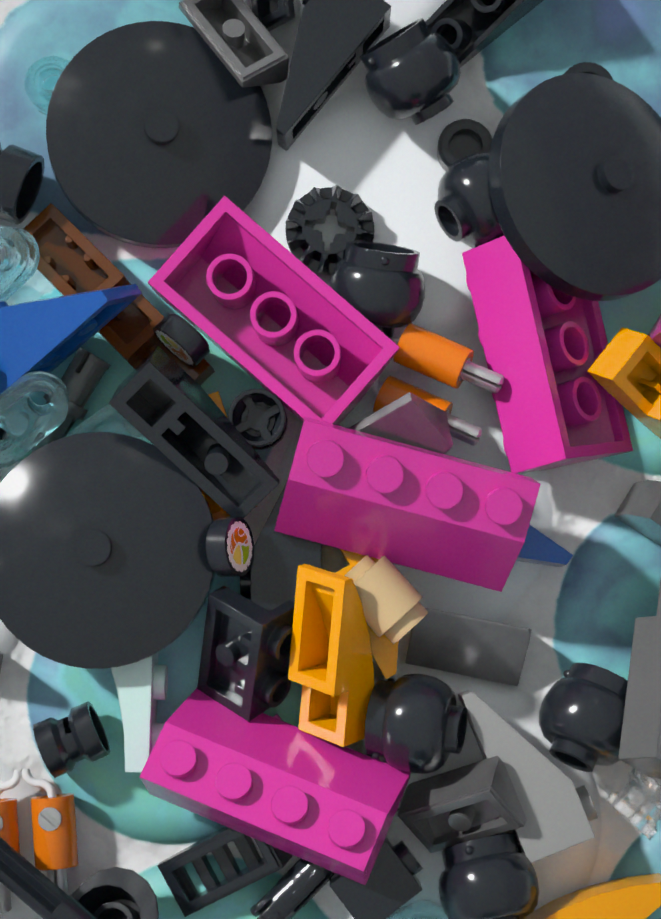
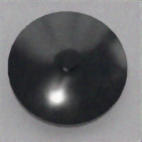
(154, 133)
(581, 185)
(101, 550)

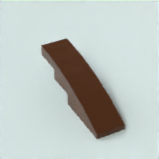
(78, 266)

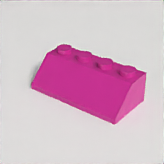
(273, 316)
(542, 347)
(406, 504)
(276, 784)

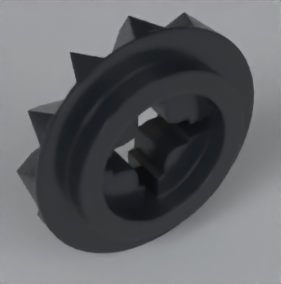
(313, 208)

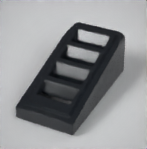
(236, 879)

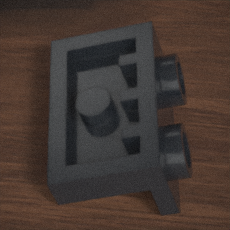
(245, 653)

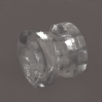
(639, 802)

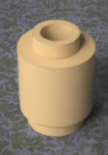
(387, 598)

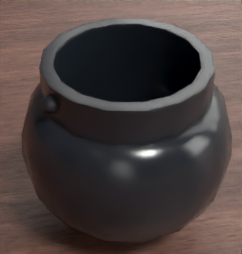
(411, 73)
(465, 202)
(381, 283)
(584, 717)
(414, 723)
(488, 880)

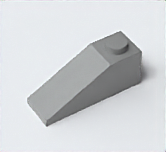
(552, 805)

